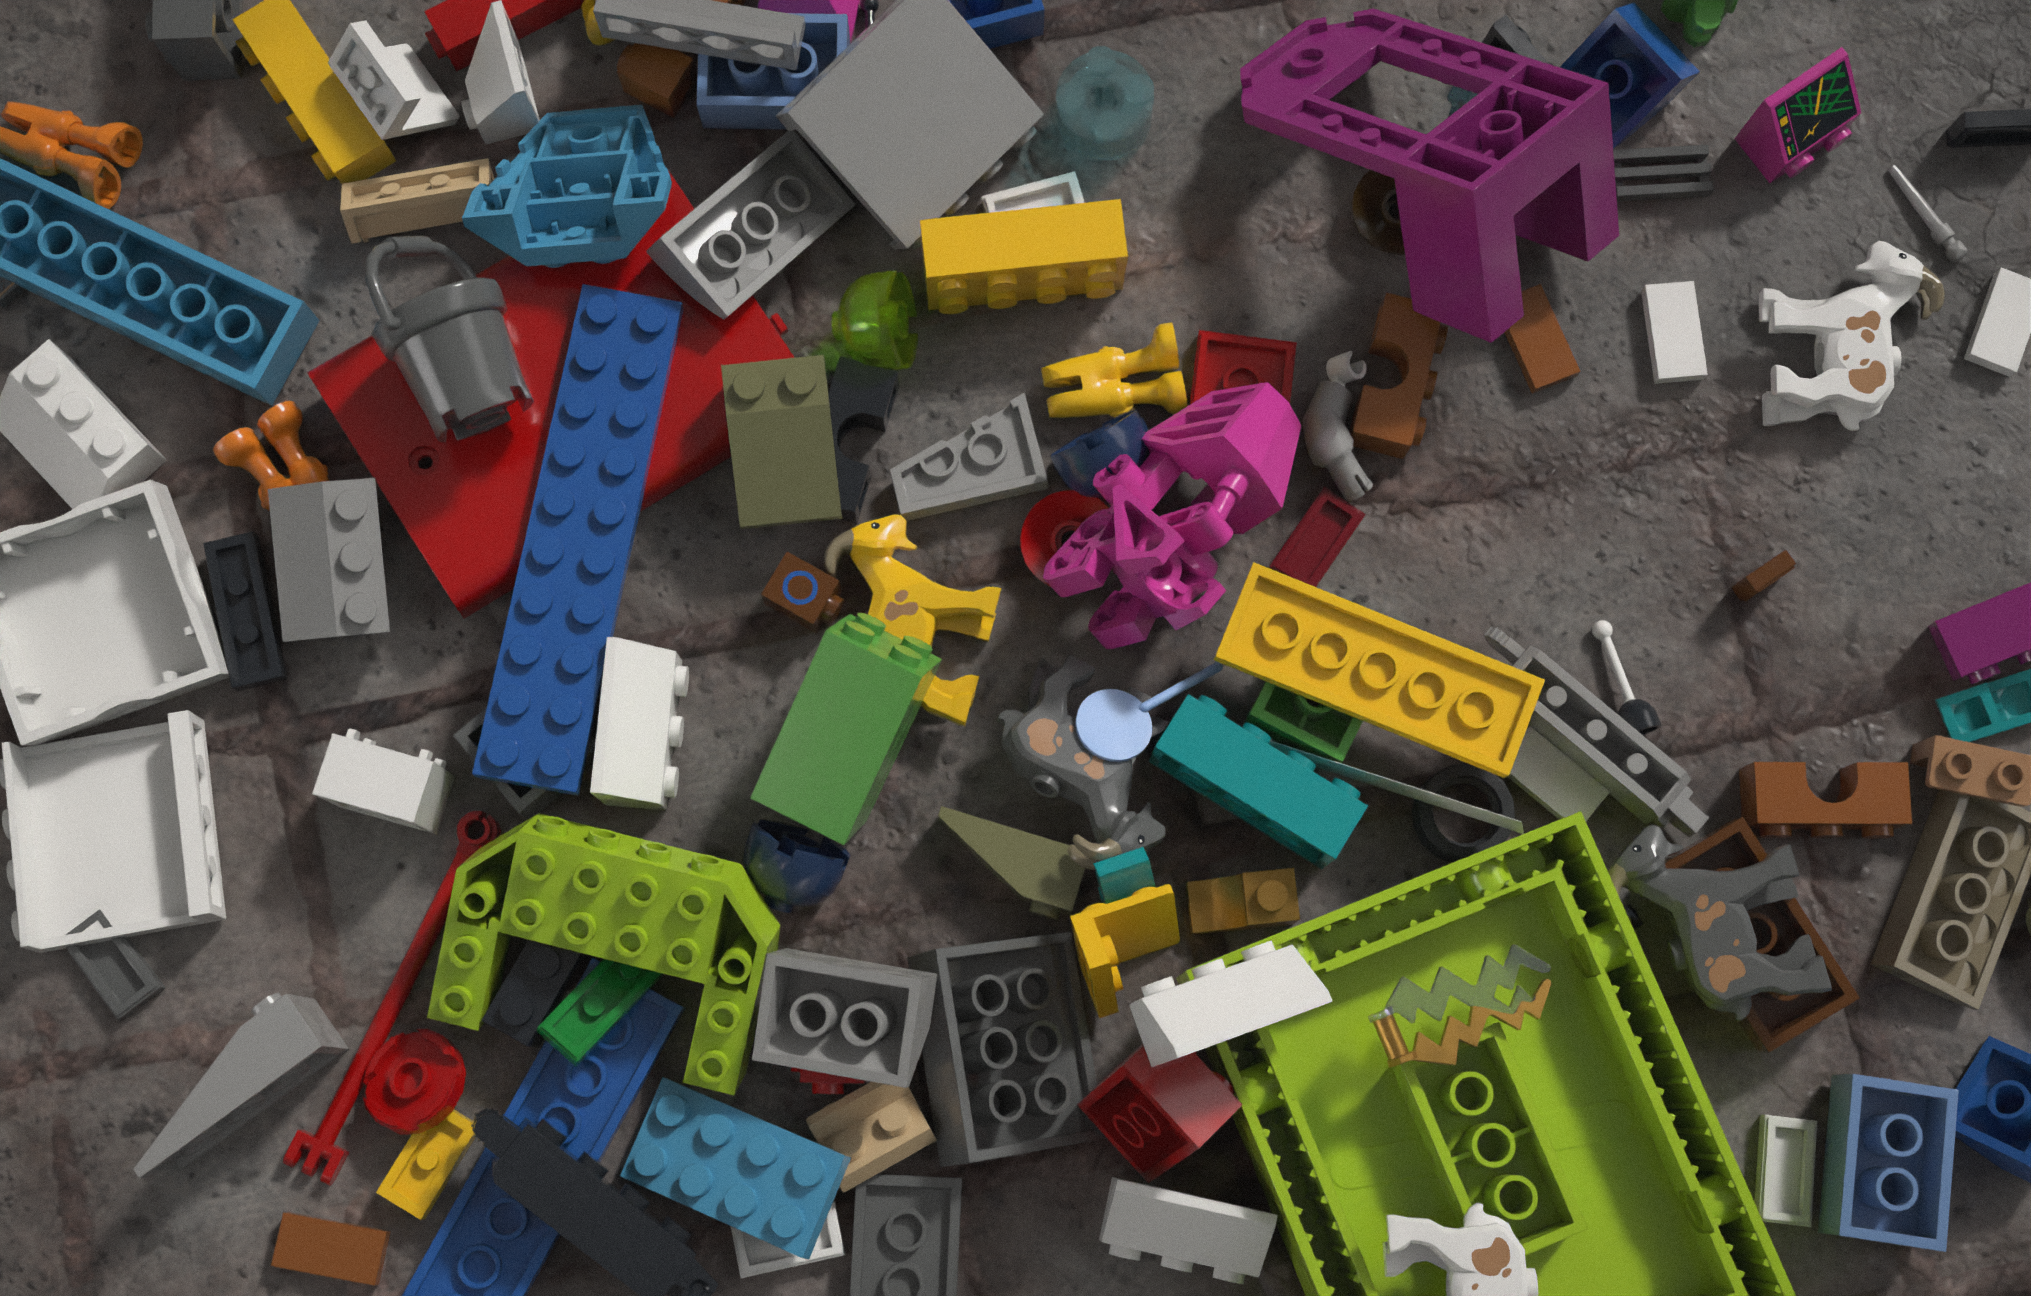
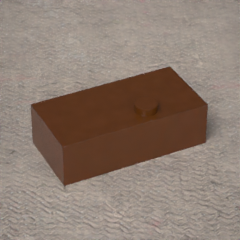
(1776, 925)

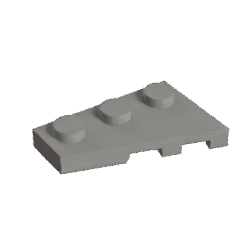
(976, 467)

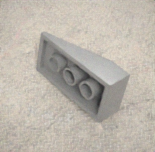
(257, 1067)

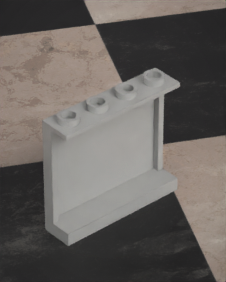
(913, 115)

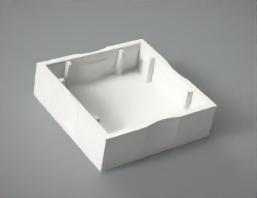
(102, 615)

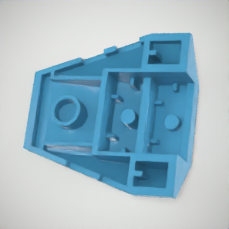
(576, 189)

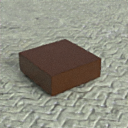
(1764, 576)

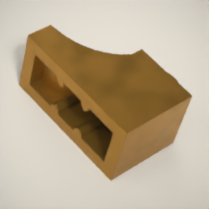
(1243, 901)

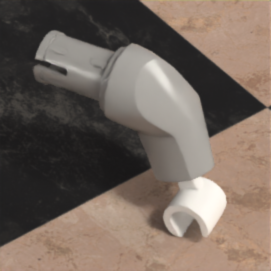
(1325, 429)

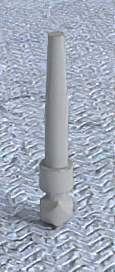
(1940, 232)

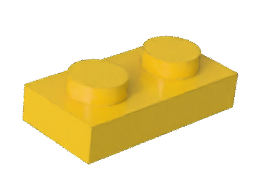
(427, 1165)

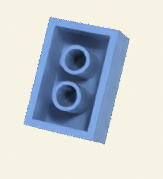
(752, 94)
(1888, 1161)

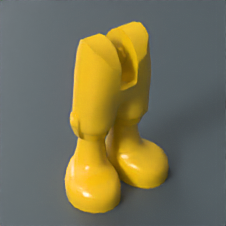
(1102, 375)

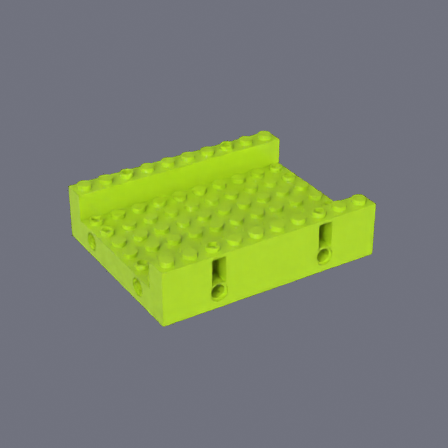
(1567, 1130)

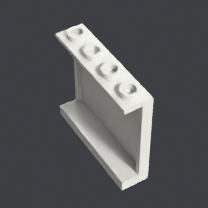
(114, 829)

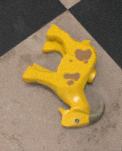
(916, 605)

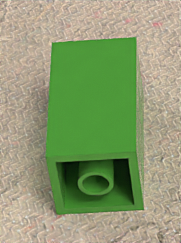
(846, 726)

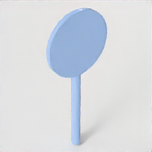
(1119, 725)

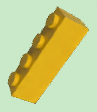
(319, 101)

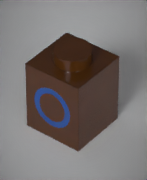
(803, 593)

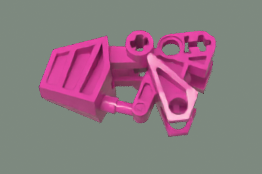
(1242, 449)

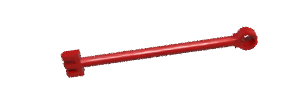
(322, 1144)

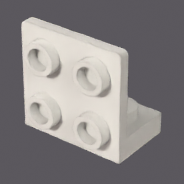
(389, 84)

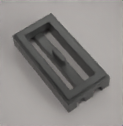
(1657, 155)

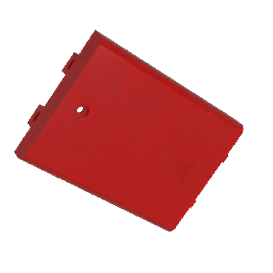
(479, 492)

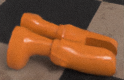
(53, 130)
(280, 429)

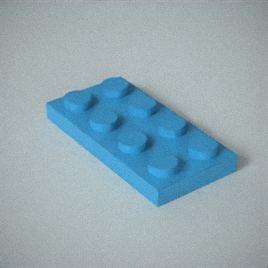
(736, 1168)

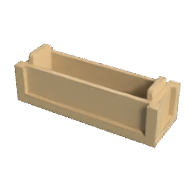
(410, 199)

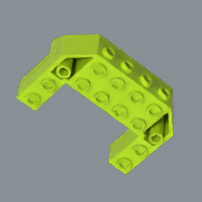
(617, 903)

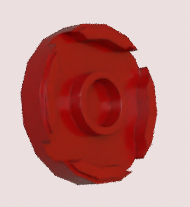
(414, 1081)

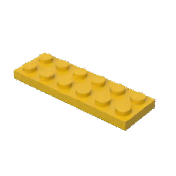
(1379, 670)

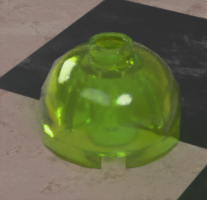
(875, 320)

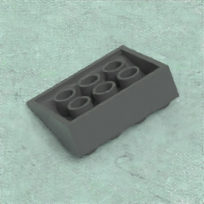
(1007, 1048)

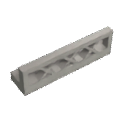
(705, 29)

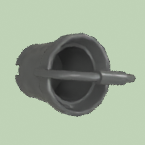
(450, 344)

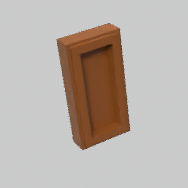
(1541, 343)
(330, 1248)

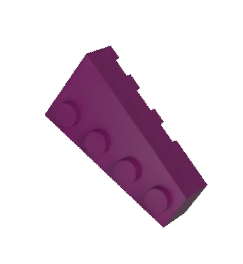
(1986, 635)

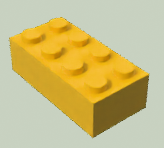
(1024, 255)

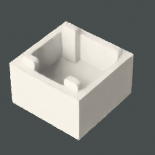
(384, 782)

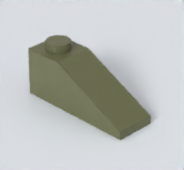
(1028, 864)

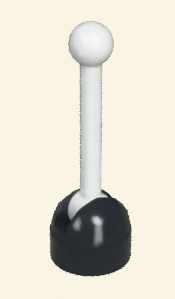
(1634, 711)

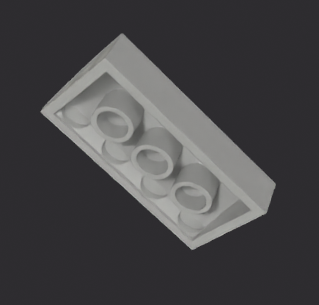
(752, 226)

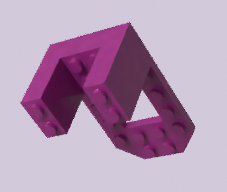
(1510, 162)

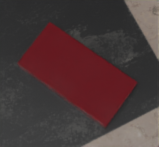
(1318, 538)

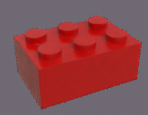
(1160, 1110)

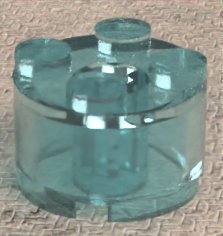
(1104, 80)

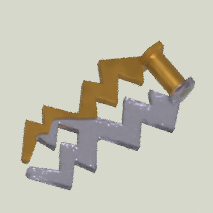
(1480, 998)

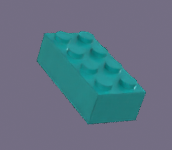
(1257, 781)

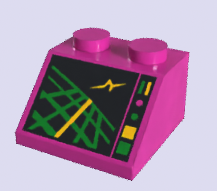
(1802, 118)

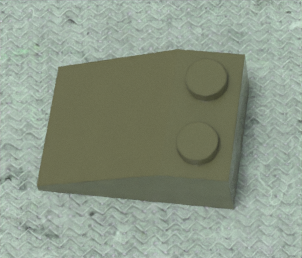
(781, 441)

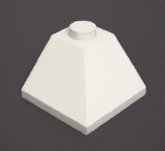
(498, 82)

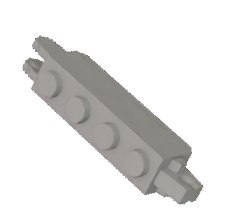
(1604, 742)

